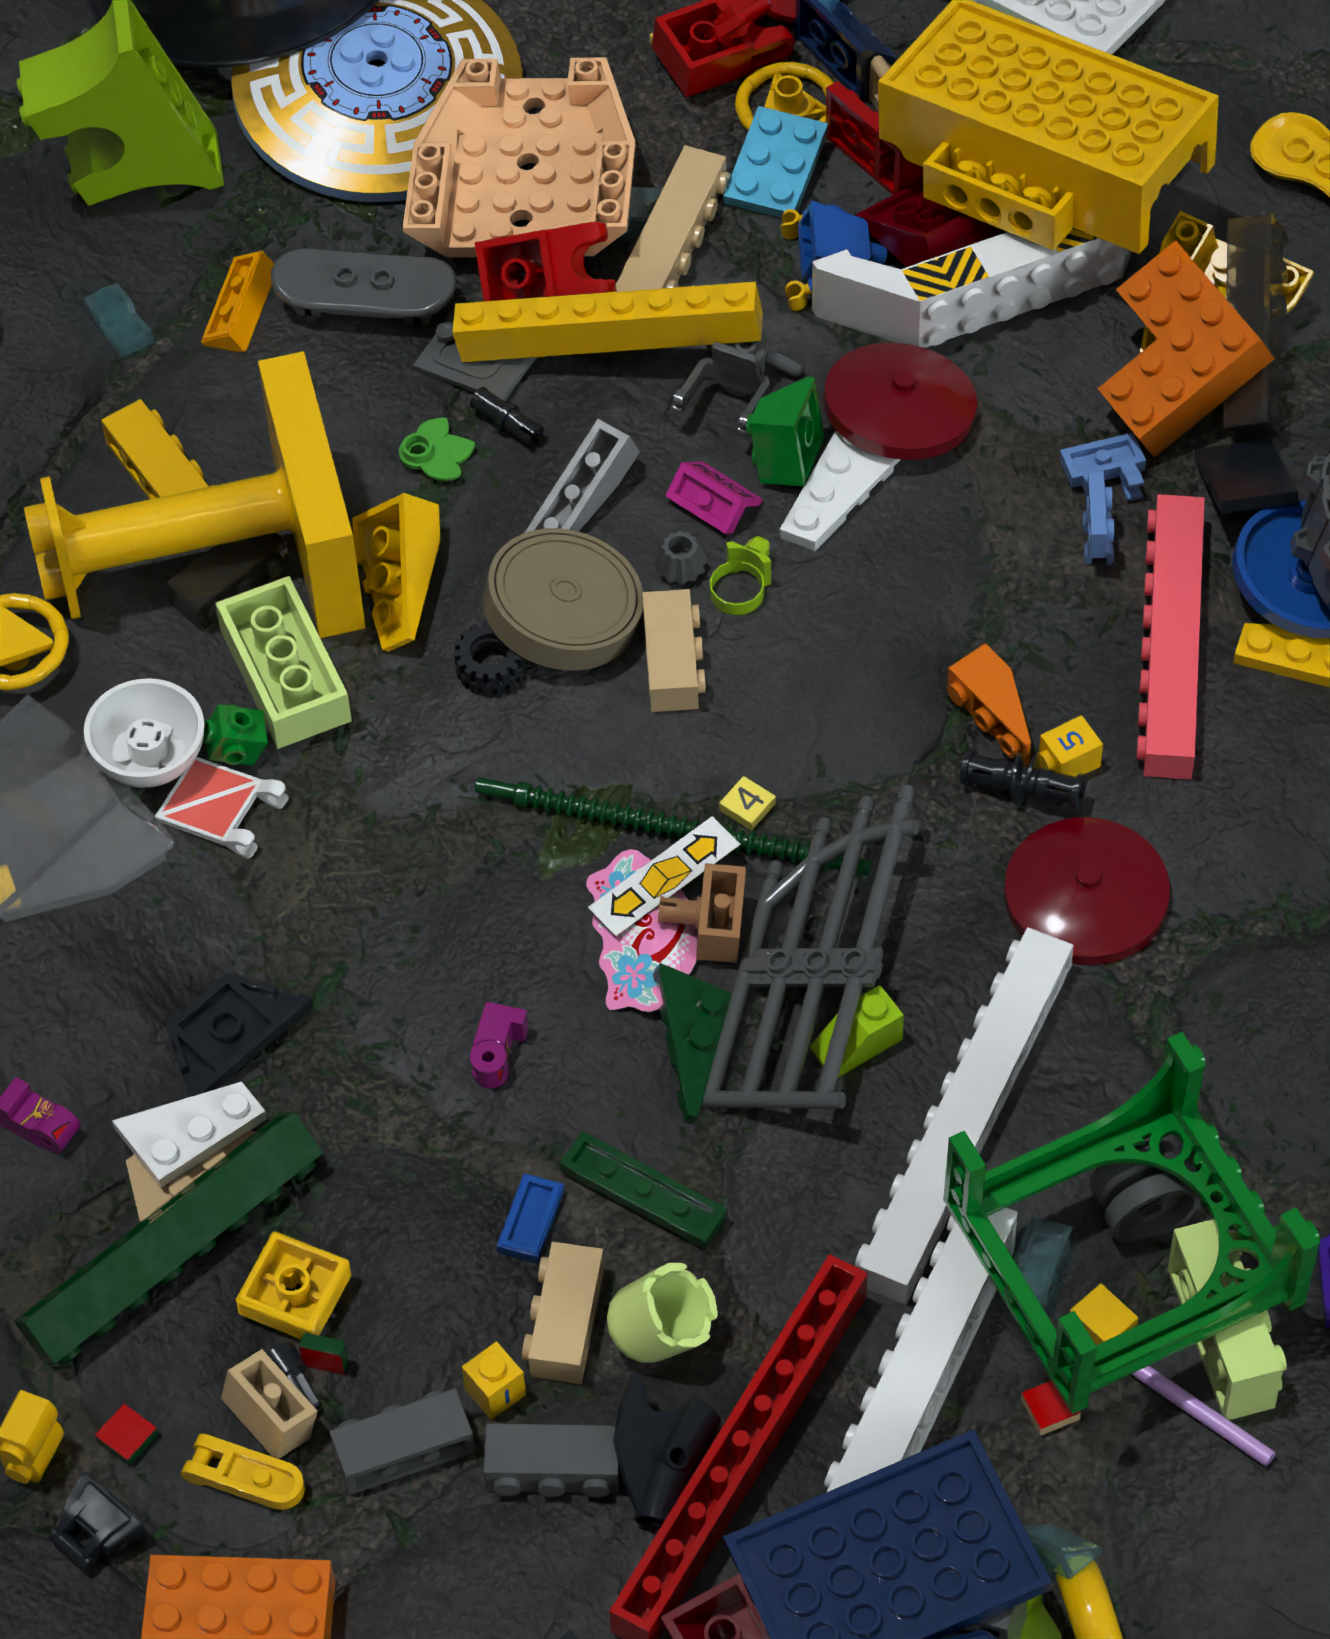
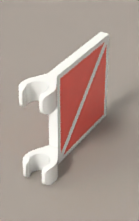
(213, 802)

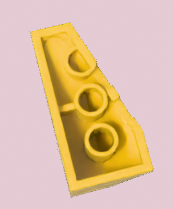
(398, 553)

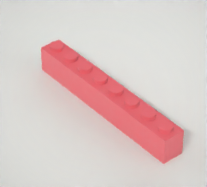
(1173, 637)

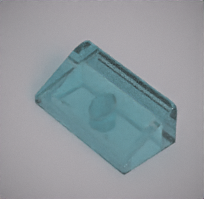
(1061, 1550)

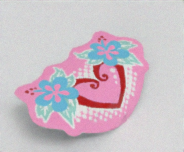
(640, 948)

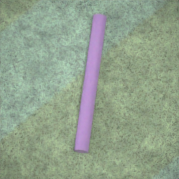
(1205, 1415)

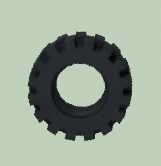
(482, 677)

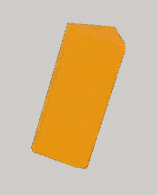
(239, 303)

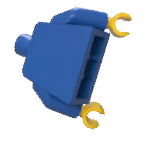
(821, 233)

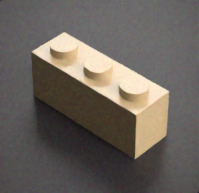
(672, 650)
(564, 1312)

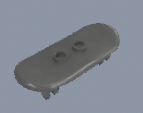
(363, 284)

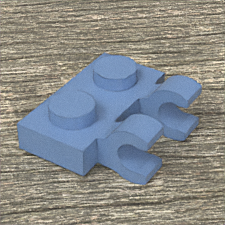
(1115, 456)
(1098, 519)

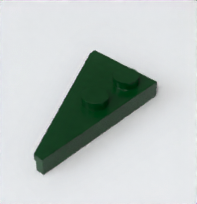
(694, 1023)

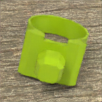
(747, 558)

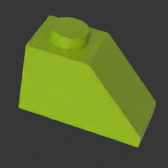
(873, 1030)

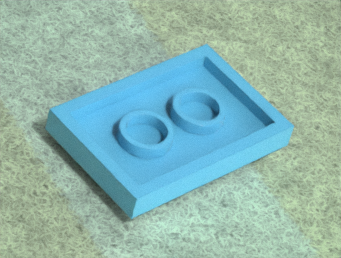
(775, 162)

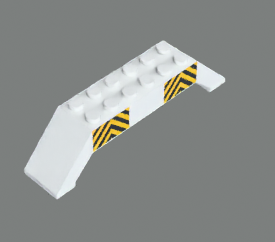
(960, 288)

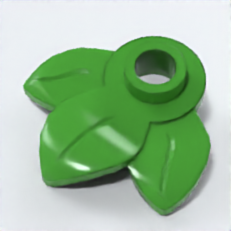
(439, 450)

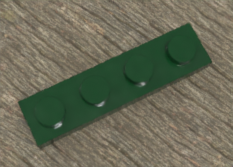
(643, 1190)

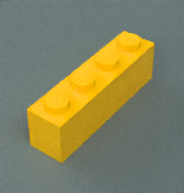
(150, 453)

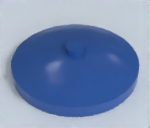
(1273, 578)

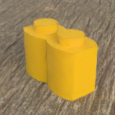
(29, 1437)

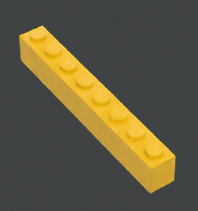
(608, 322)

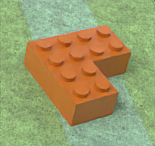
(1198, 356)
(238, 1598)

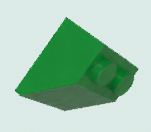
(786, 433)

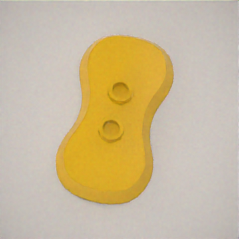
(1294, 150)

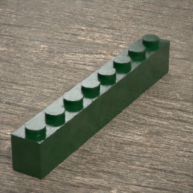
(169, 1237)

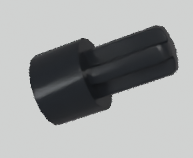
(293, 1366)

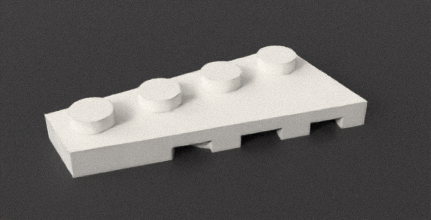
(833, 489)

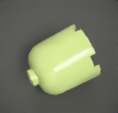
(661, 1314)

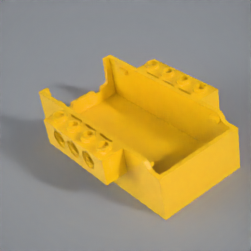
(1040, 127)

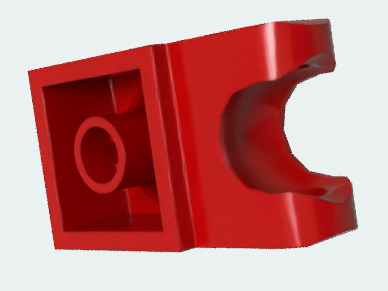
(702, 61)
(550, 259)

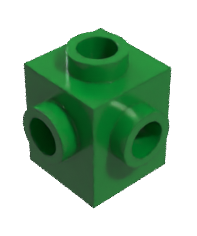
(235, 735)

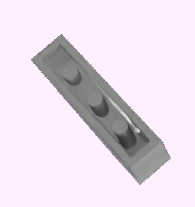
(587, 479)

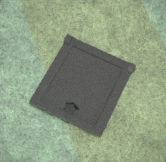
(444, 363)

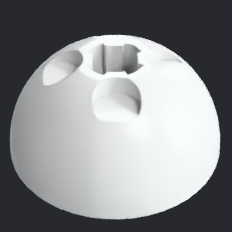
(144, 732)

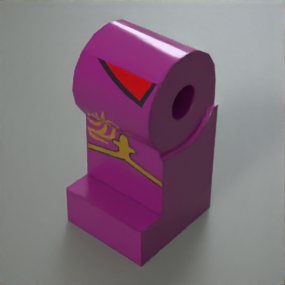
(493, 1042)
(36, 1118)

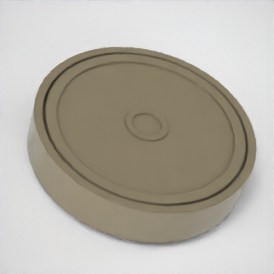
(563, 599)

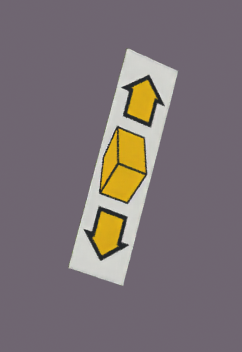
(663, 876)

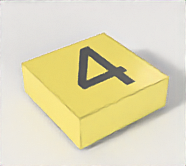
(747, 803)

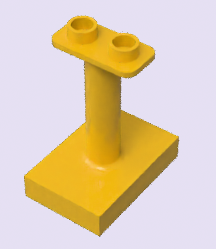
(296, 498)

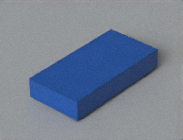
(530, 1218)

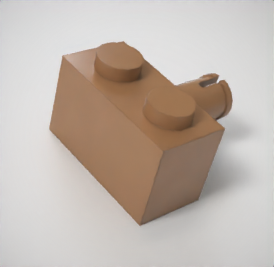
(714, 914)

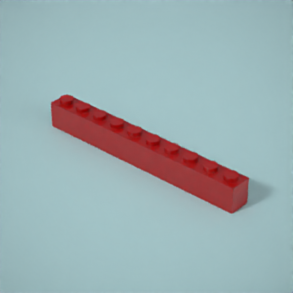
(739, 1451)

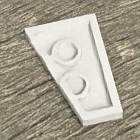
(189, 1130)

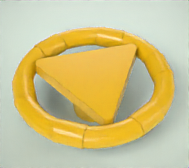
(785, 91)
(22, 640)

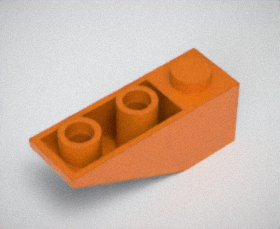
(989, 693)

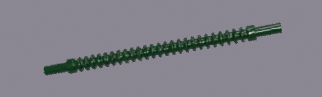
(524, 794)

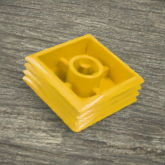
(284, 1265)

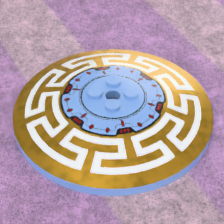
(352, 124)

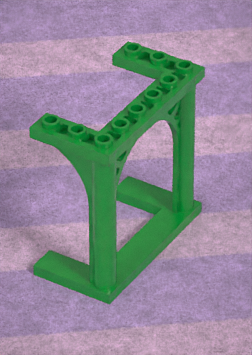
(1159, 1109)

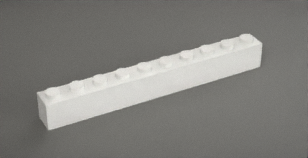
(970, 1103)

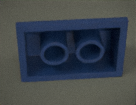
(839, 42)

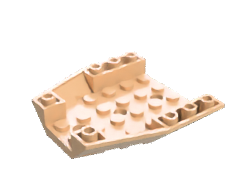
(479, 135)

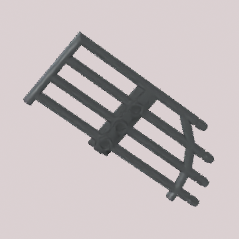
(810, 966)

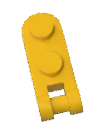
(244, 1473)

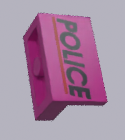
(710, 495)

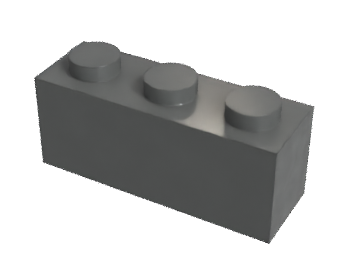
(402, 1440)
(551, 1459)

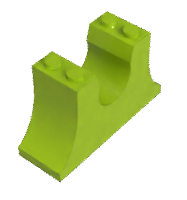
(122, 111)

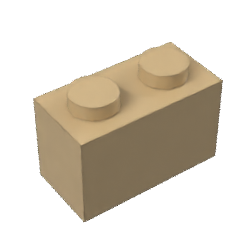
(269, 1404)

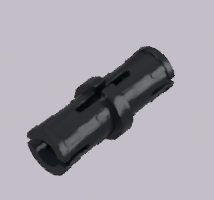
(506, 416)

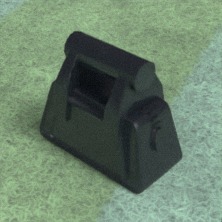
(101, 1519)

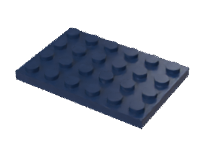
(893, 1553)

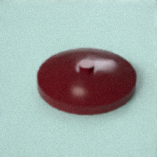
(899, 401)
(1088, 887)

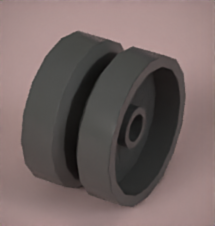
(1143, 1199)

